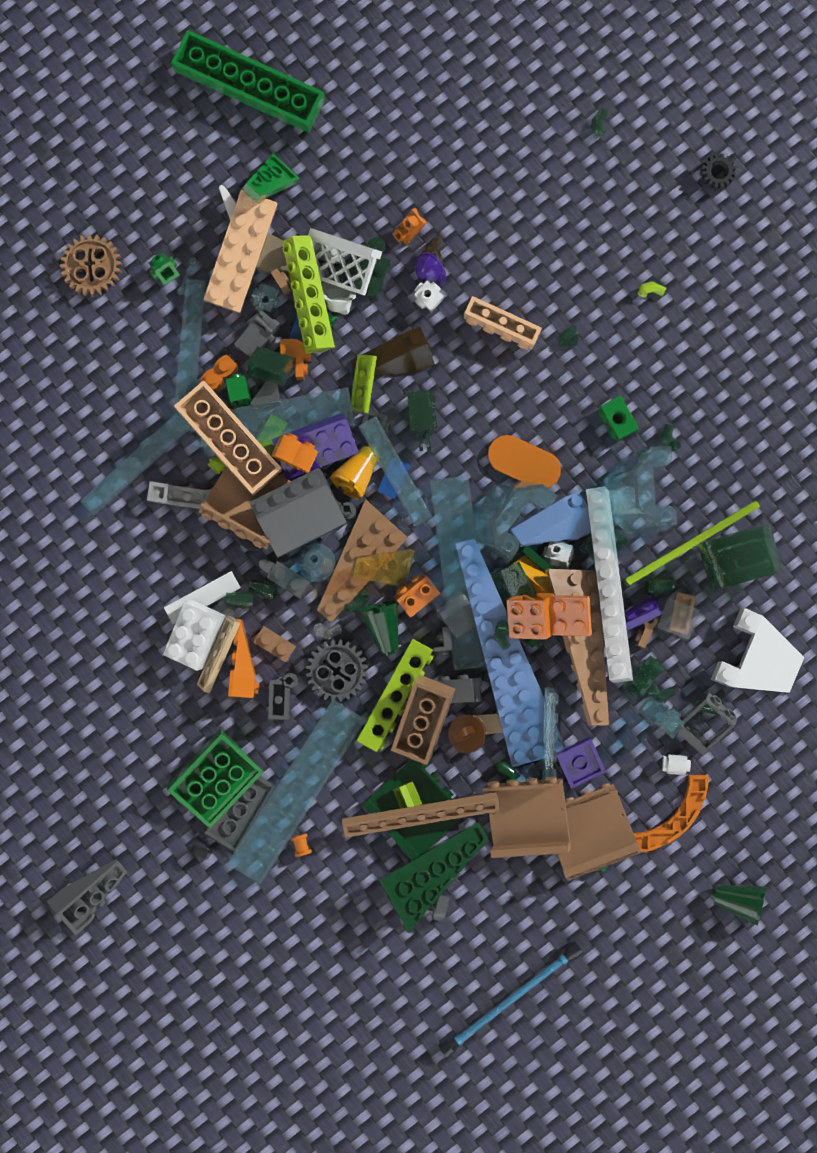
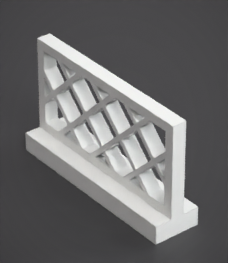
(348, 248)

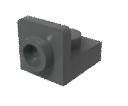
(385, 421)
(445, 638)

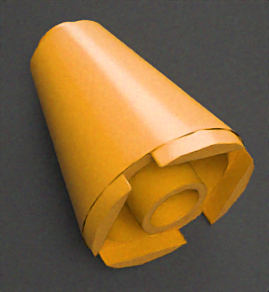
(355, 473)

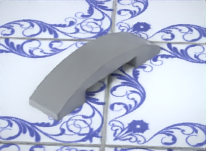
(176, 495)

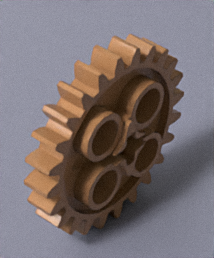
(74, 267)

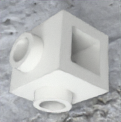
(428, 302)
(558, 554)

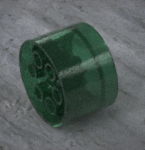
(740, 557)

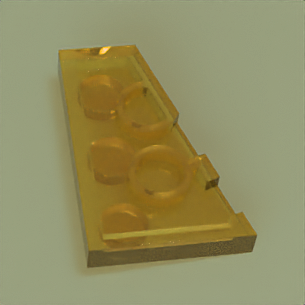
(384, 567)

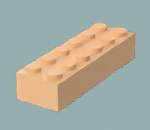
(240, 252)
(228, 438)

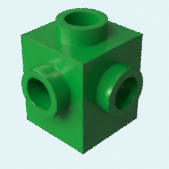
(163, 268)

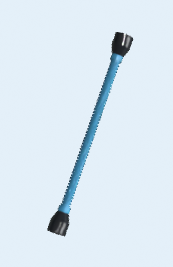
(451, 1045)

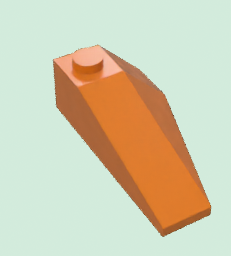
(243, 676)

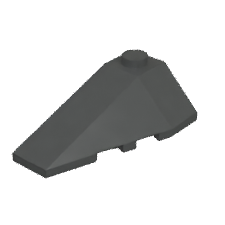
(81, 899)

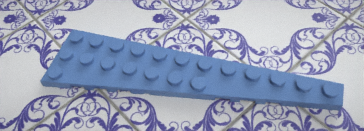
(510, 674)

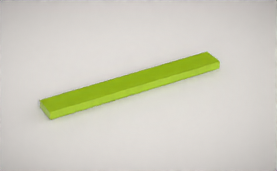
(691, 543)

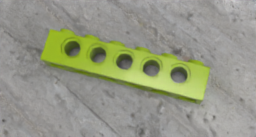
(308, 294)
(367, 736)

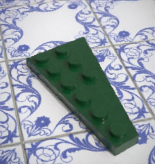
(424, 879)

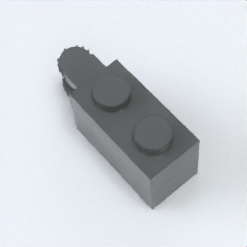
(285, 577)

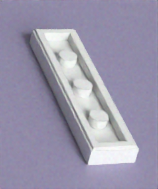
(205, 595)

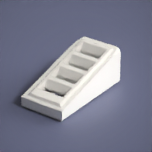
(228, 200)

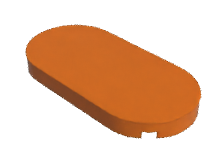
(523, 461)

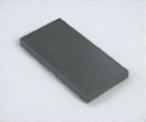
(241, 815)

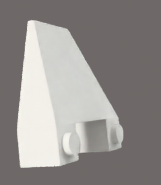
(768, 661)

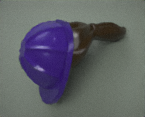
(430, 264)

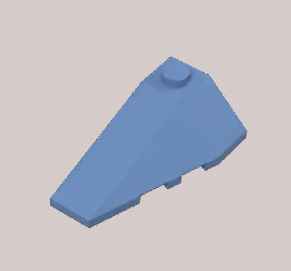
(558, 522)

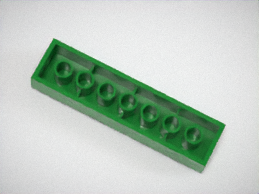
(248, 81)

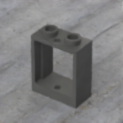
(695, 738)

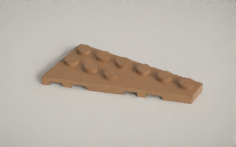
(369, 536)

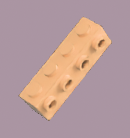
(502, 323)

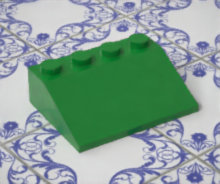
(214, 778)

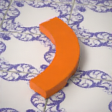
(680, 820)

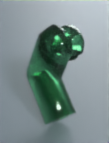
(668, 439)
(358, 602)
(658, 694)

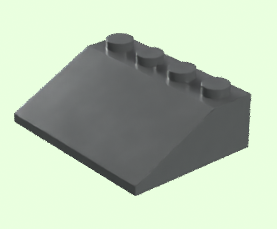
(298, 512)

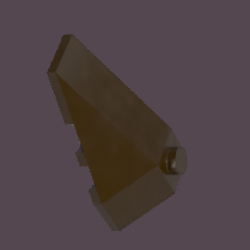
(402, 354)

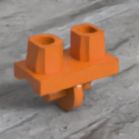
(409, 227)

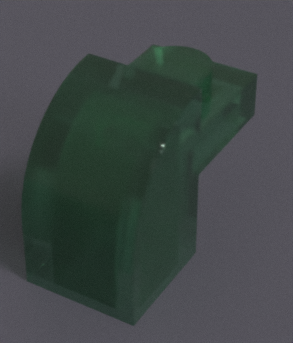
(644, 676)

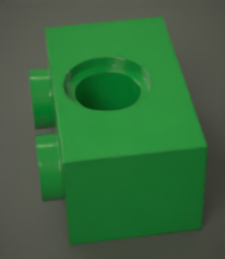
(238, 391)
(618, 407)

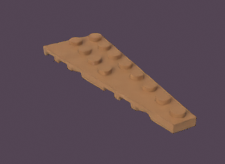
(585, 651)

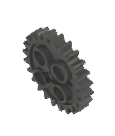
(348, 656)

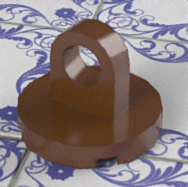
(467, 733)

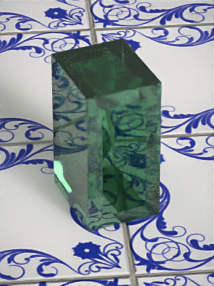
(270, 366)

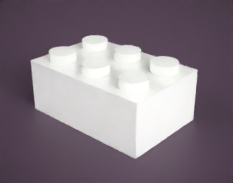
(194, 635)

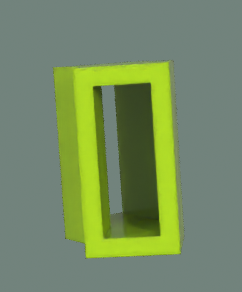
(407, 795)

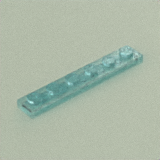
(395, 471)
(550, 736)

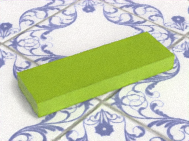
(363, 383)

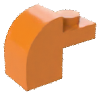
(296, 350)

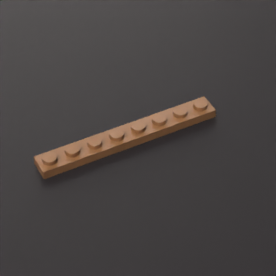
(420, 814)

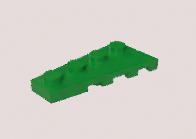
(270, 179)

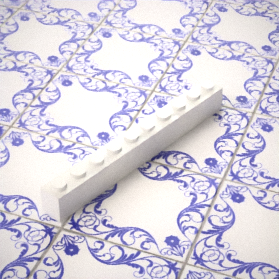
(609, 585)

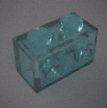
(661, 717)

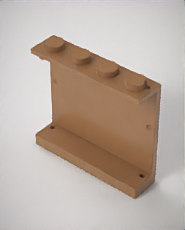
(231, 509)
(529, 818)
(597, 832)

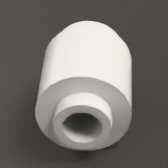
(676, 764)

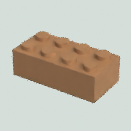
(423, 719)

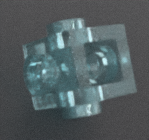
(265, 290)

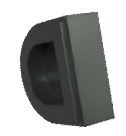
(200, 851)

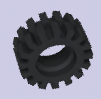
(722, 162)

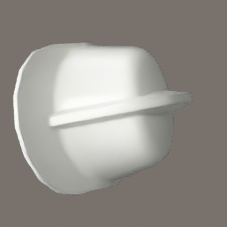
(337, 298)

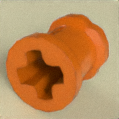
(301, 845)

